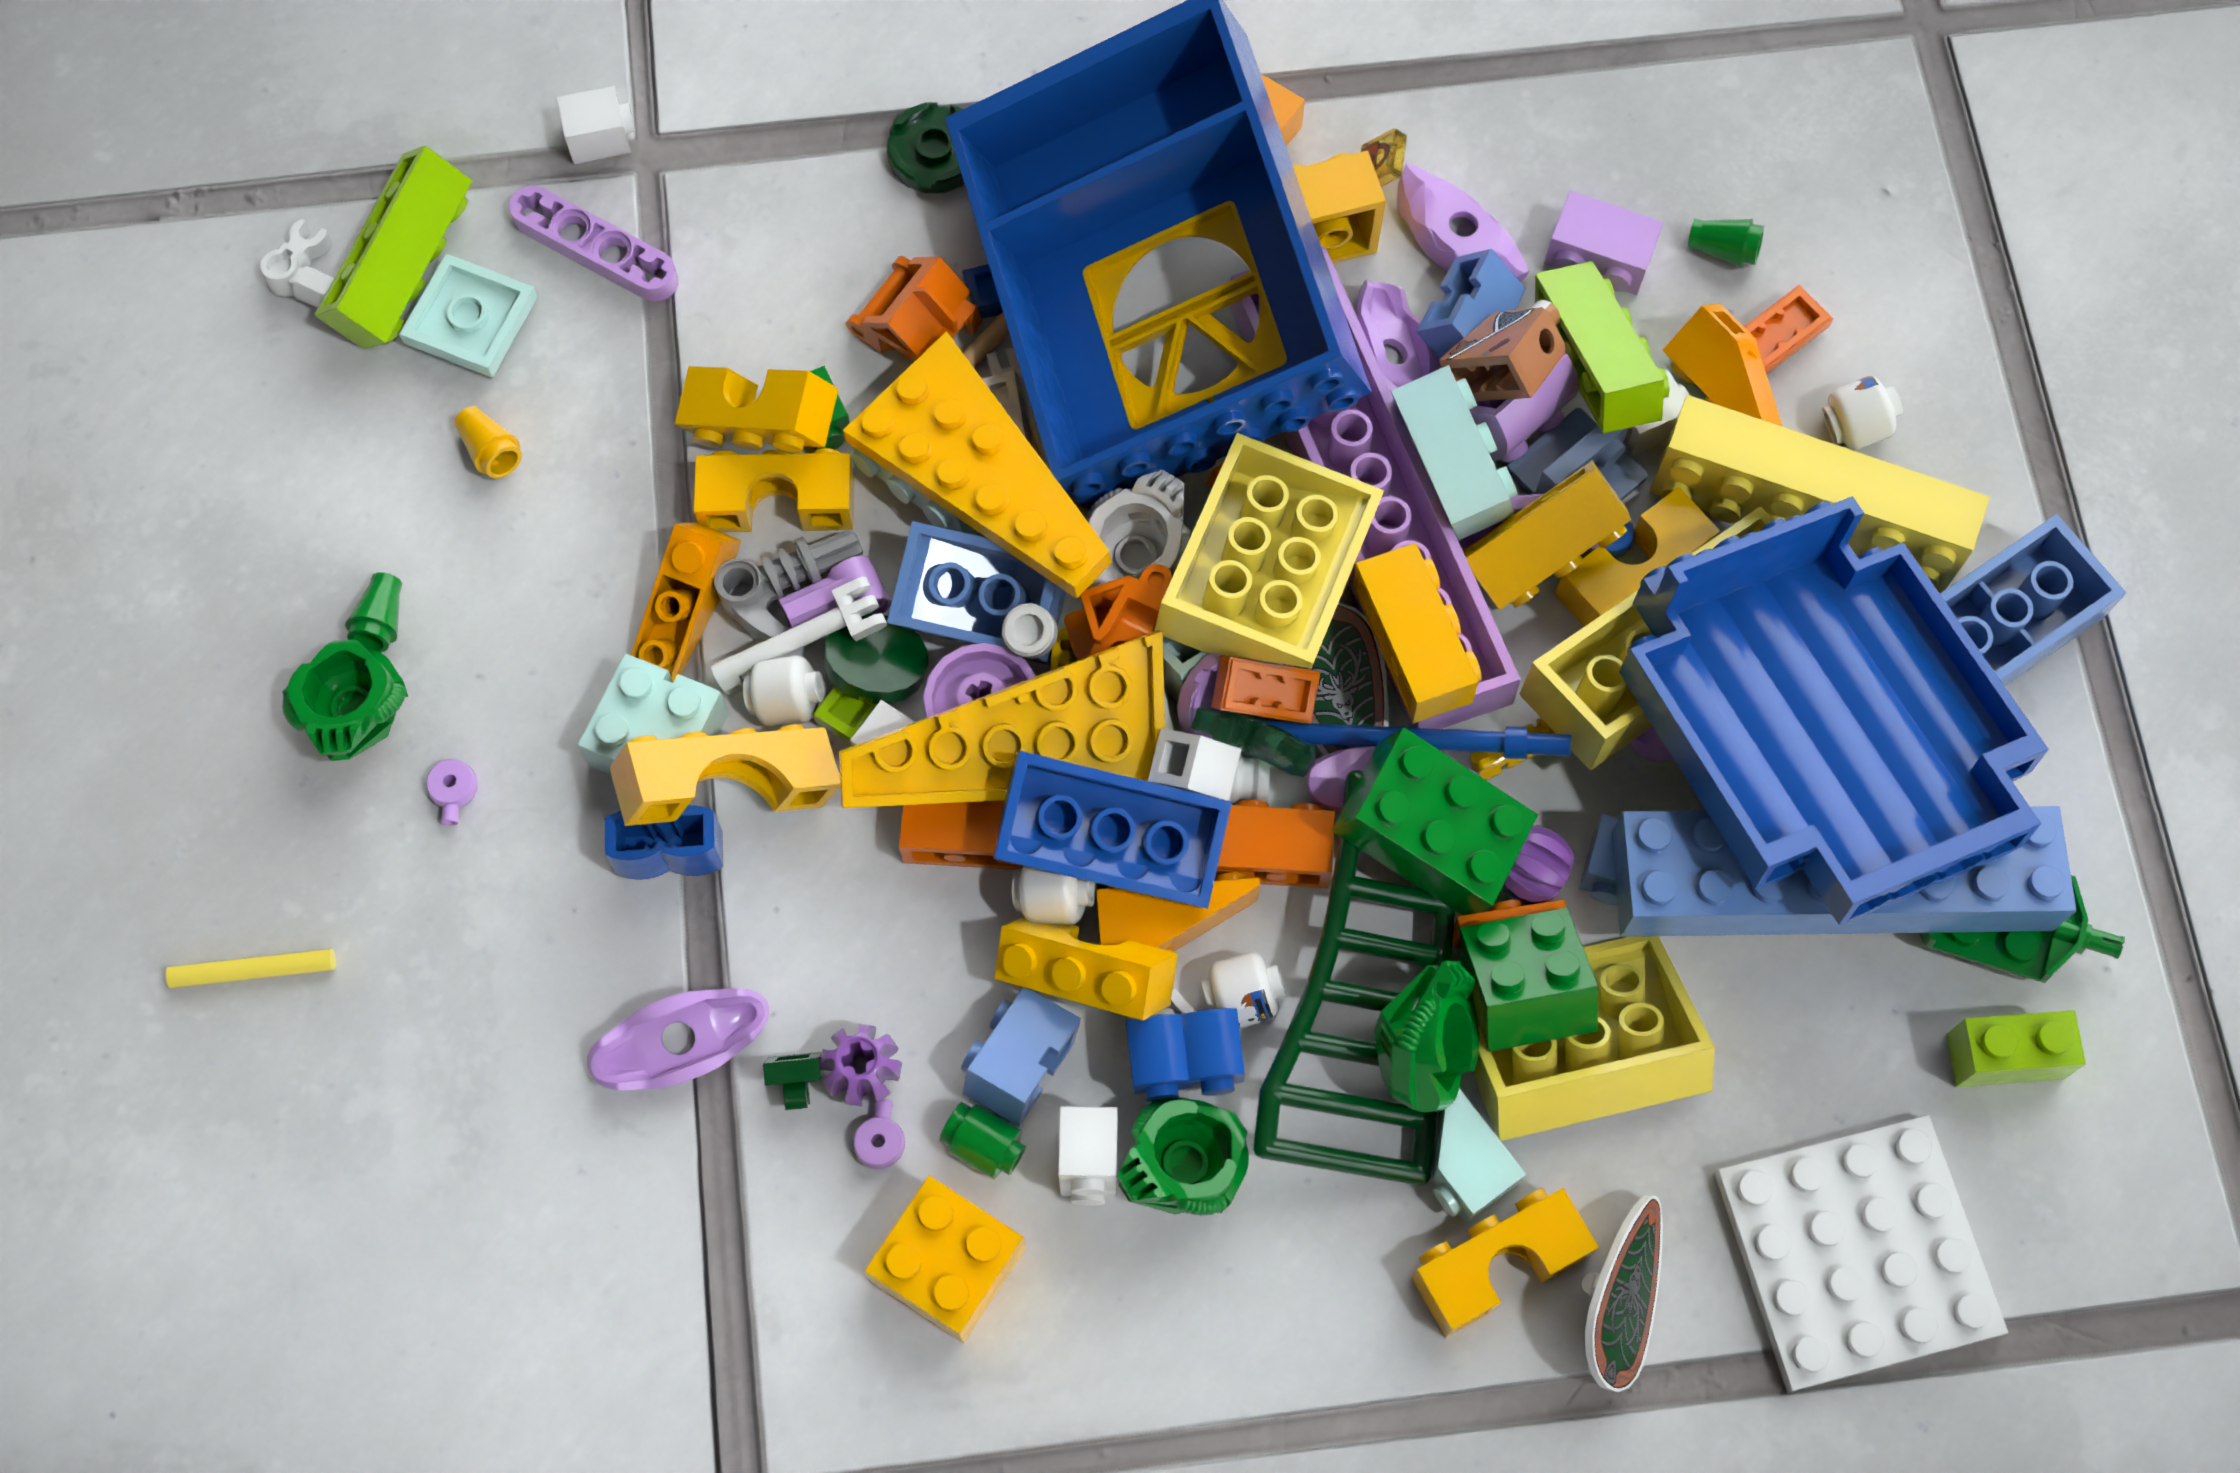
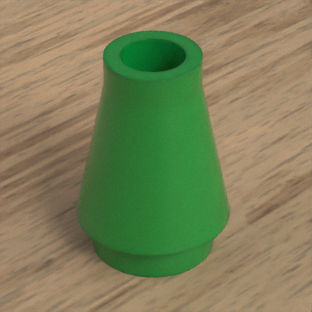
(1729, 240)
(376, 613)

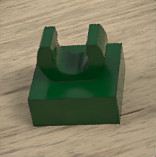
(794, 1073)

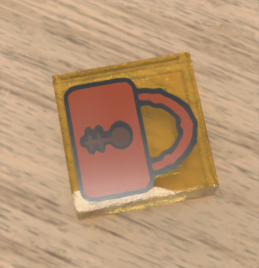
(1387, 155)

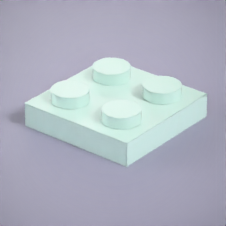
(468, 315)

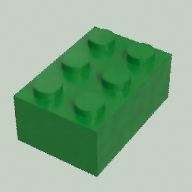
(1435, 822)

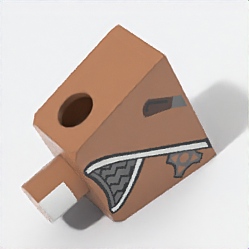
(1509, 353)

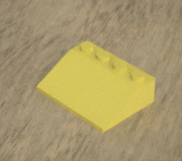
(1268, 557)
(1642, 1055)

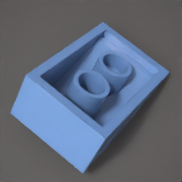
(965, 587)

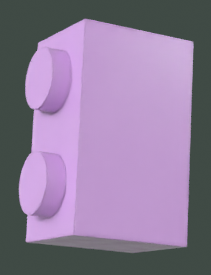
(1608, 235)

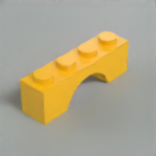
(785, 766)

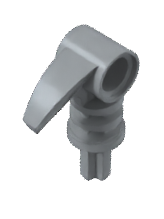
(774, 576)

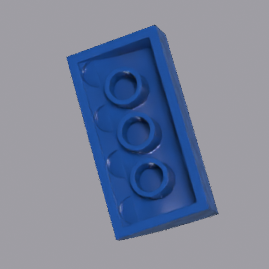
(1111, 829)

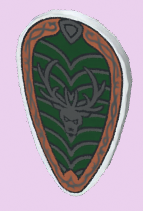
(1351, 675)
(1625, 1298)

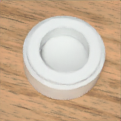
(1029, 631)

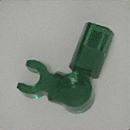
(1260, 739)

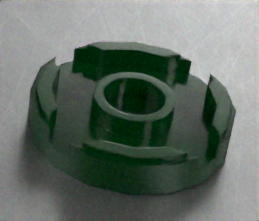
(923, 150)
(879, 666)

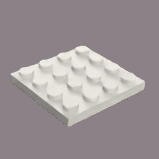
(1859, 1253)

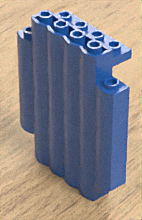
(1832, 712)

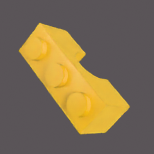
(788, 413)
(734, 484)
(1663, 532)
(1115, 978)
(1543, 1233)

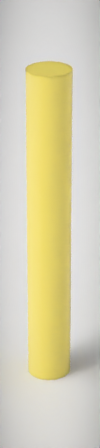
(250, 968)

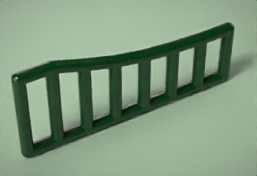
(1319, 988)

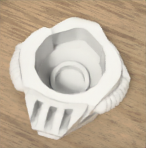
(1141, 526)

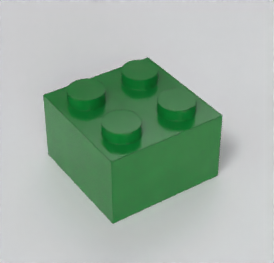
(1529, 979)

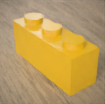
(1547, 537)
(1416, 632)

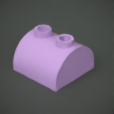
(1517, 419)

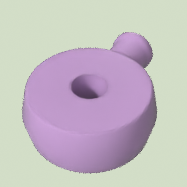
(451, 797)
(879, 1128)

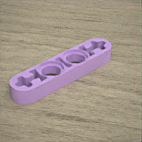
(597, 238)

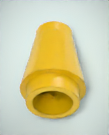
(488, 443)

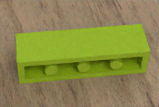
(395, 248)
(1609, 358)

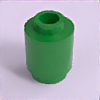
(983, 1140)

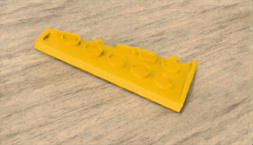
(965, 453)
(1086, 713)

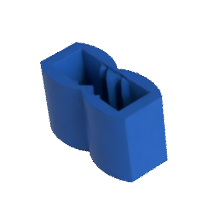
(683, 846)
(1185, 1053)

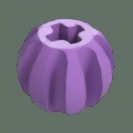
(1540, 867)
(878, 1066)

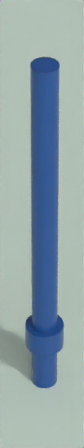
(1513, 742)

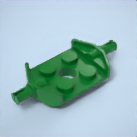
(2030, 953)

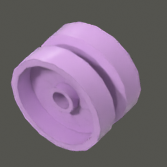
(972, 674)

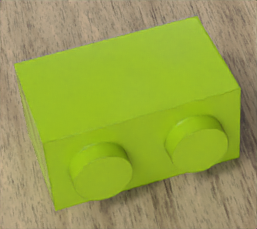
(2015, 1048)

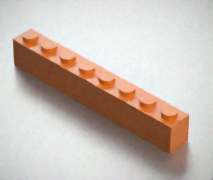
(1260, 841)

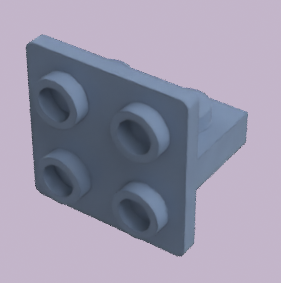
(1571, 447)

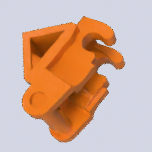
(915, 308)
(1117, 611)

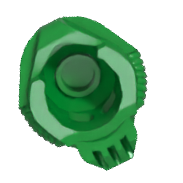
(344, 699)
(1429, 1038)
(1185, 1157)

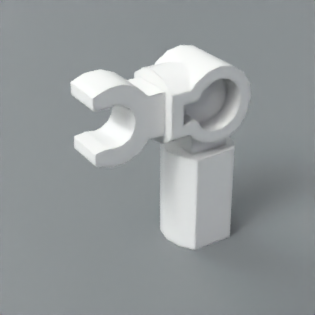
(290, 269)

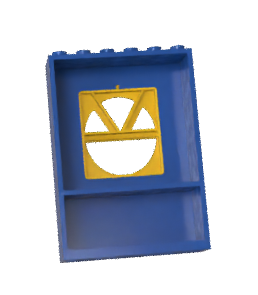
(1095, 170)

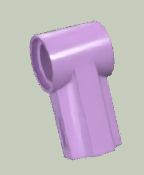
(819, 599)

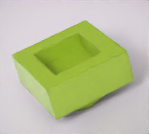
(843, 714)

